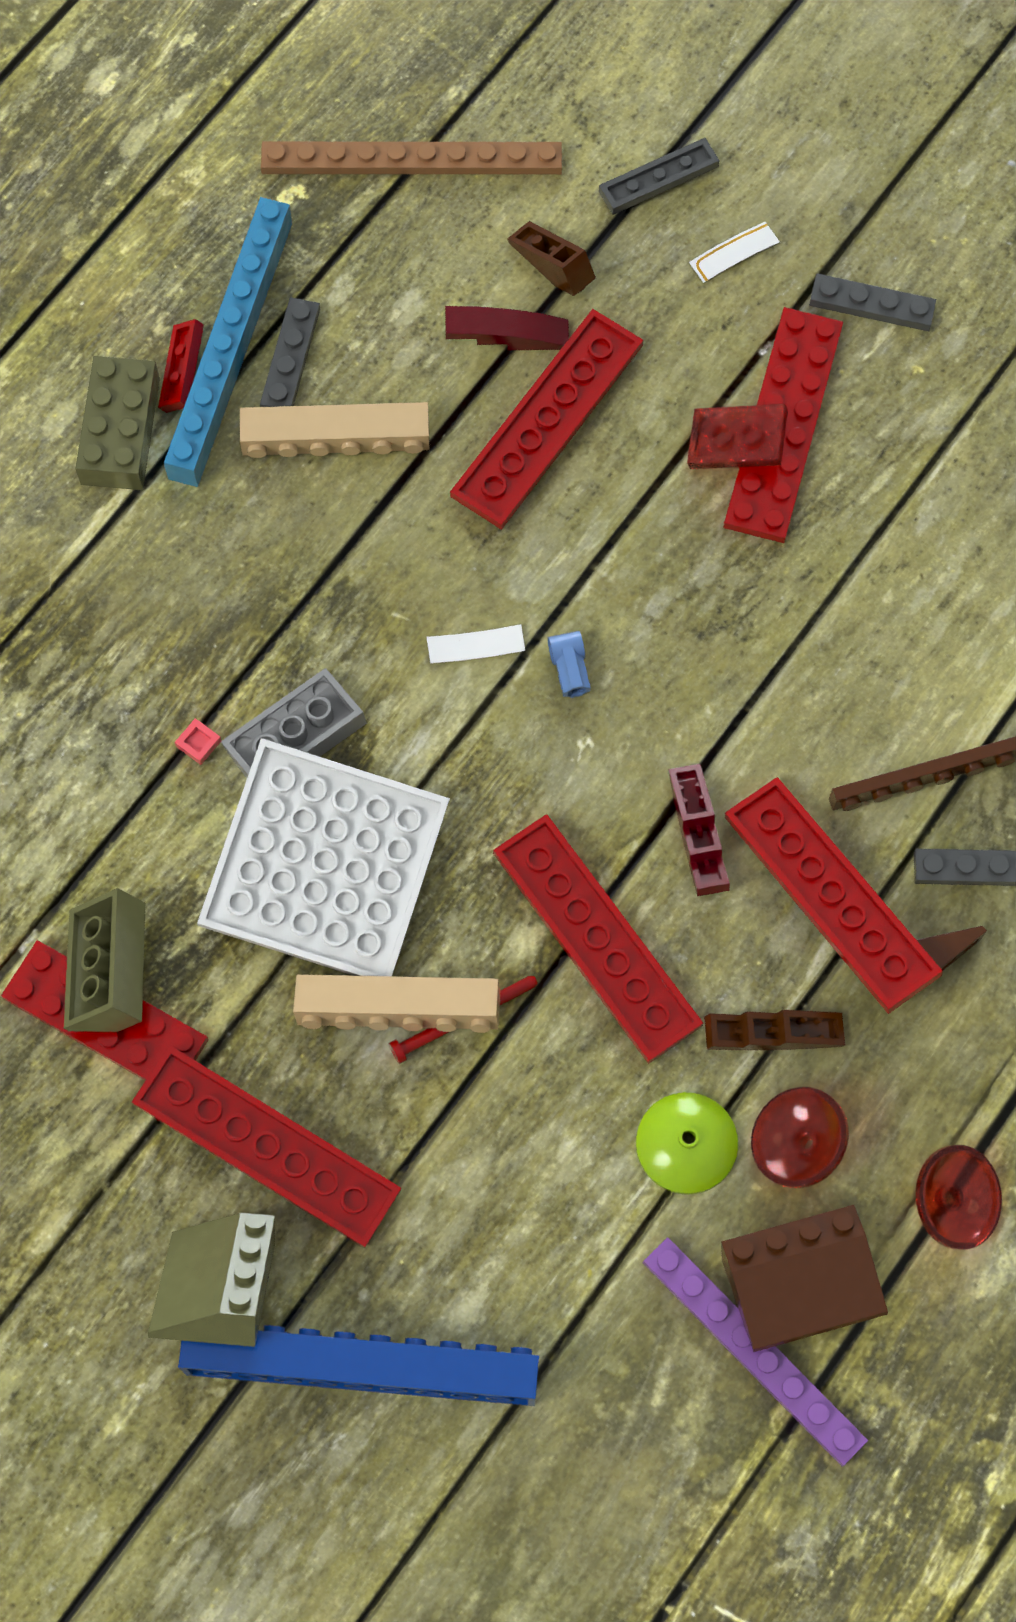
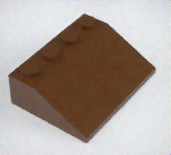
(803, 1278)

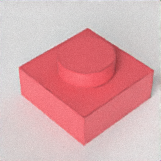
(198, 741)

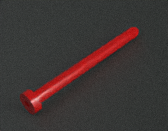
(407, 1046)

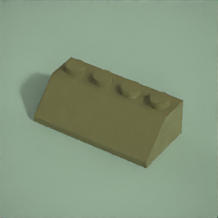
(105, 963)

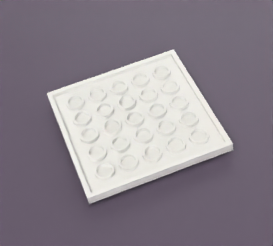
(323, 861)

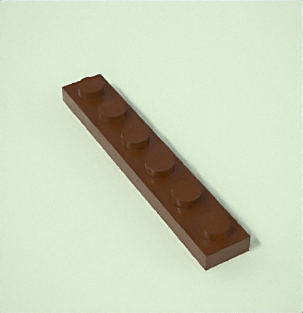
(914, 777)

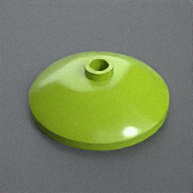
(680, 1165)

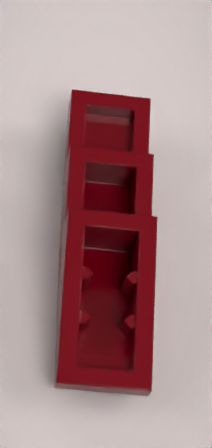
(506, 327)
(698, 830)

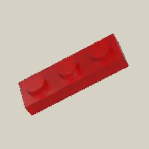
(180, 365)

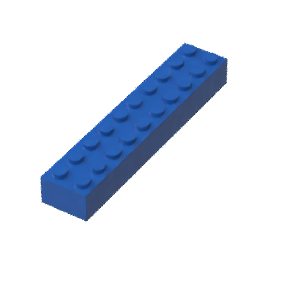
(370, 1365)

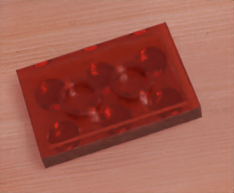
(737, 436)

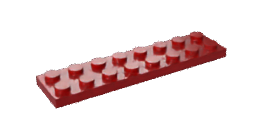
(798, 378)
(546, 419)
(833, 895)
(598, 938)
(266, 1146)

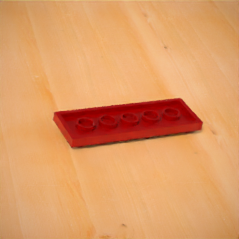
(40, 991)

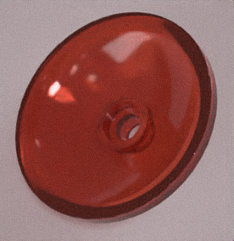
(788, 1125)
(971, 1197)

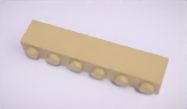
(334, 429)
(397, 1002)

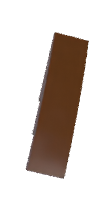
(774, 1030)

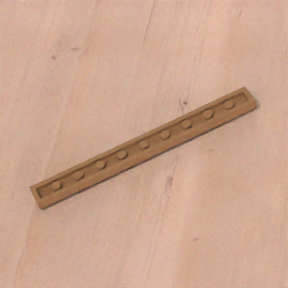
(410, 157)

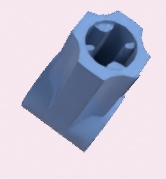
(568, 655)

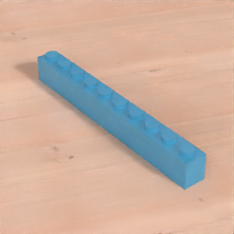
(228, 342)

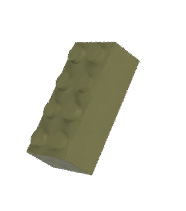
(117, 423)

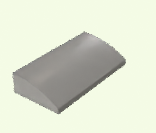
(306, 719)

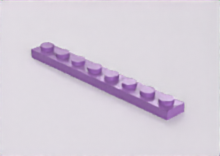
(768, 1366)

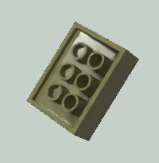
(215, 1281)

